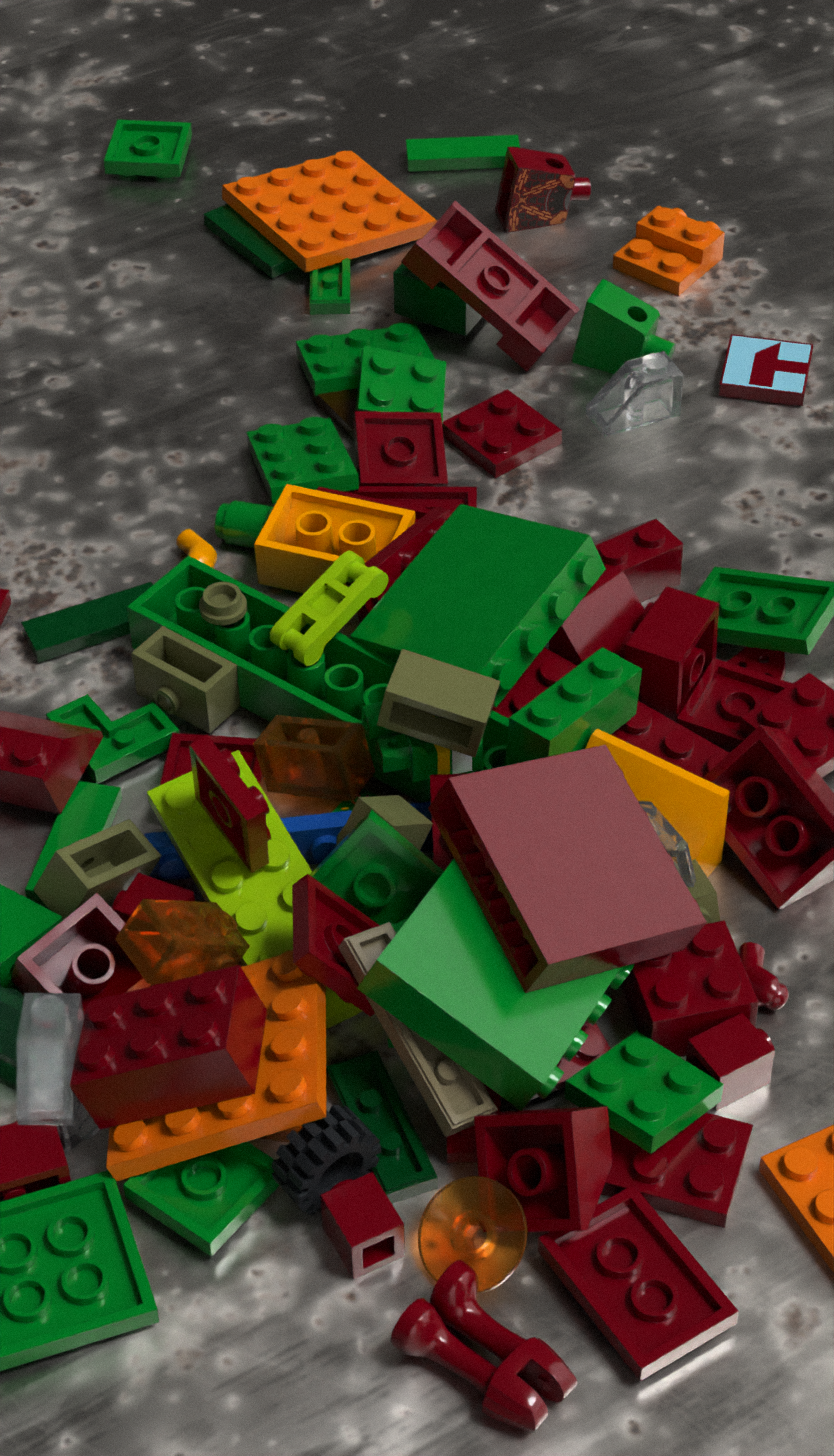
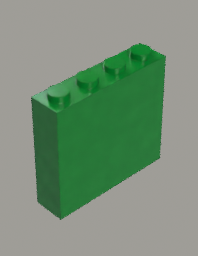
(484, 594)
(463, 997)

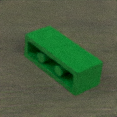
(561, 719)

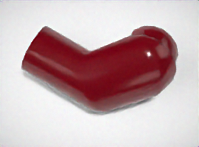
(765, 984)

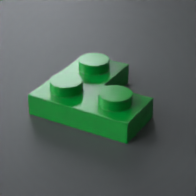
(124, 740)

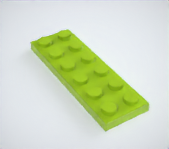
(255, 900)

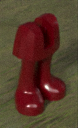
(507, 1397)

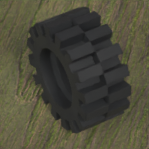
(323, 1156)

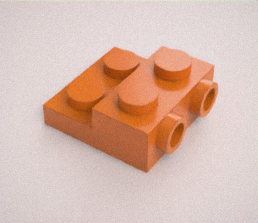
(671, 250)

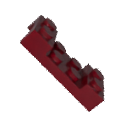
(492, 283)

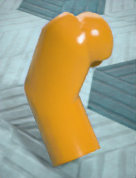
(196, 547)

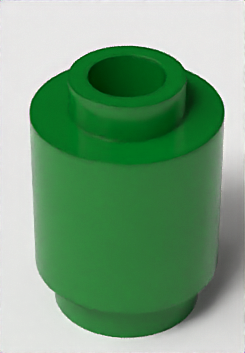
(241, 522)

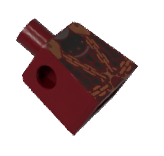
(537, 189)

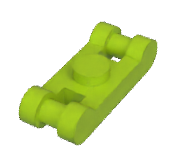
(327, 607)

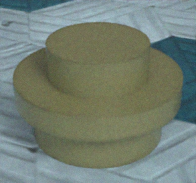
(222, 604)

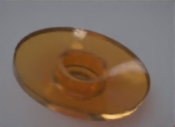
(457, 1215)

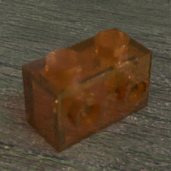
(314, 758)
(180, 939)

